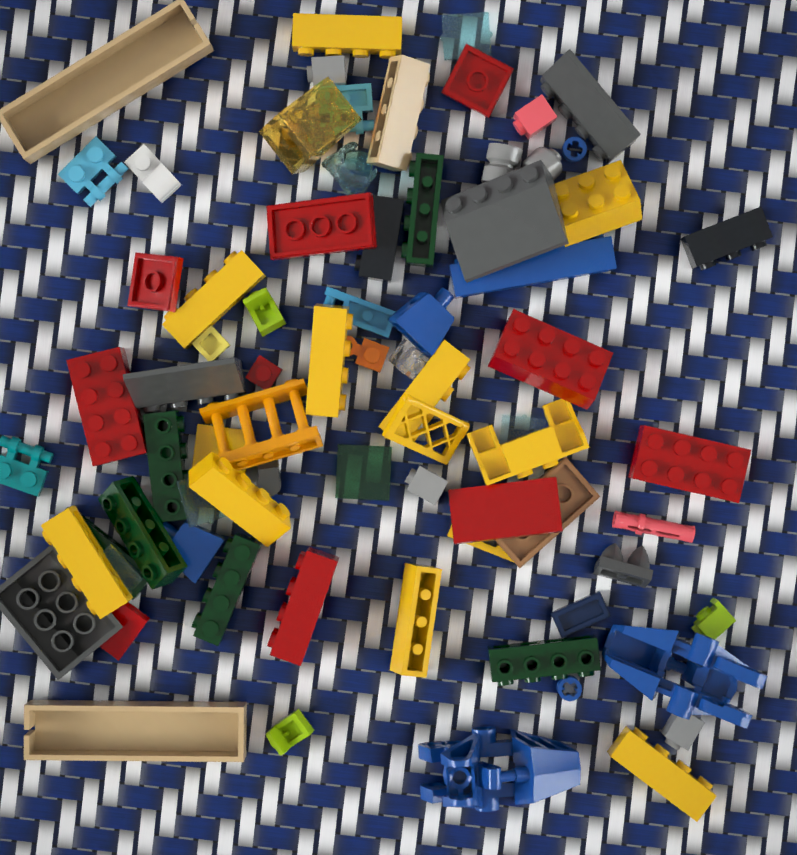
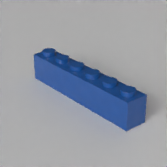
(562, 263)

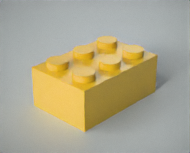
(598, 202)

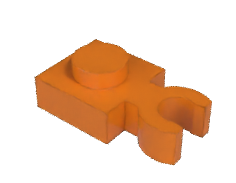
(369, 354)

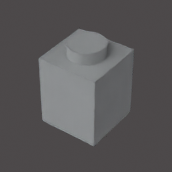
(327, 67)
(425, 484)
(681, 731)

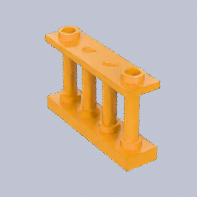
(279, 444)

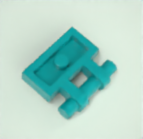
(19, 474)

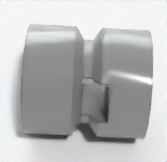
(502, 160)

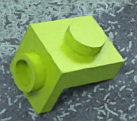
(264, 311)
(289, 732)

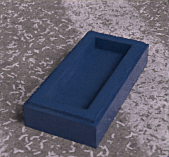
(580, 614)

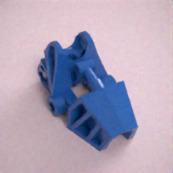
(645, 653)
(541, 769)

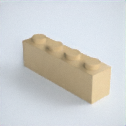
(398, 113)

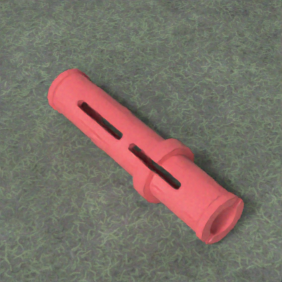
(642, 524)

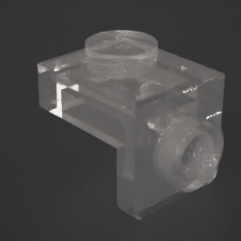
(408, 359)

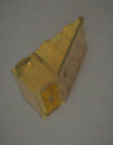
(310, 126)

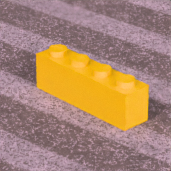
(347, 34)
(213, 299)
(327, 360)
(432, 383)
(239, 499)
(86, 562)
(415, 620)
(661, 773)

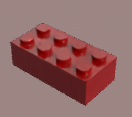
(550, 359)
(105, 406)
(689, 463)
(304, 606)

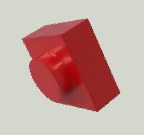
(263, 373)

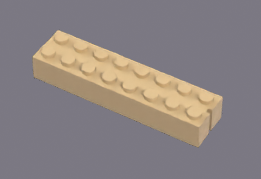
(105, 81)
(135, 731)

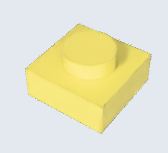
(211, 344)

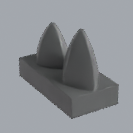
(634, 572)

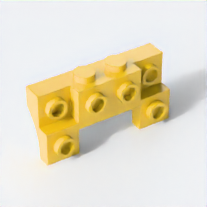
(529, 451)

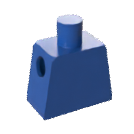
(425, 320)
(196, 547)

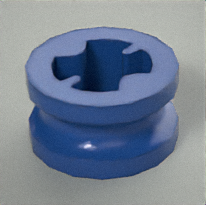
(567, 154)
(567, 696)

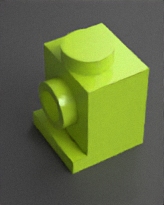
(713, 620)

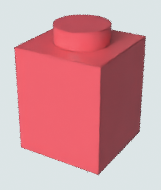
(534, 117)

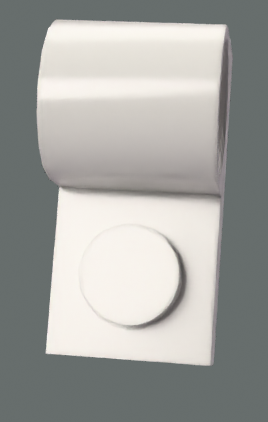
(152, 173)

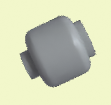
(549, 157)

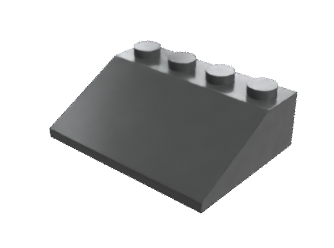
(505, 221)
(186, 383)
(53, 614)

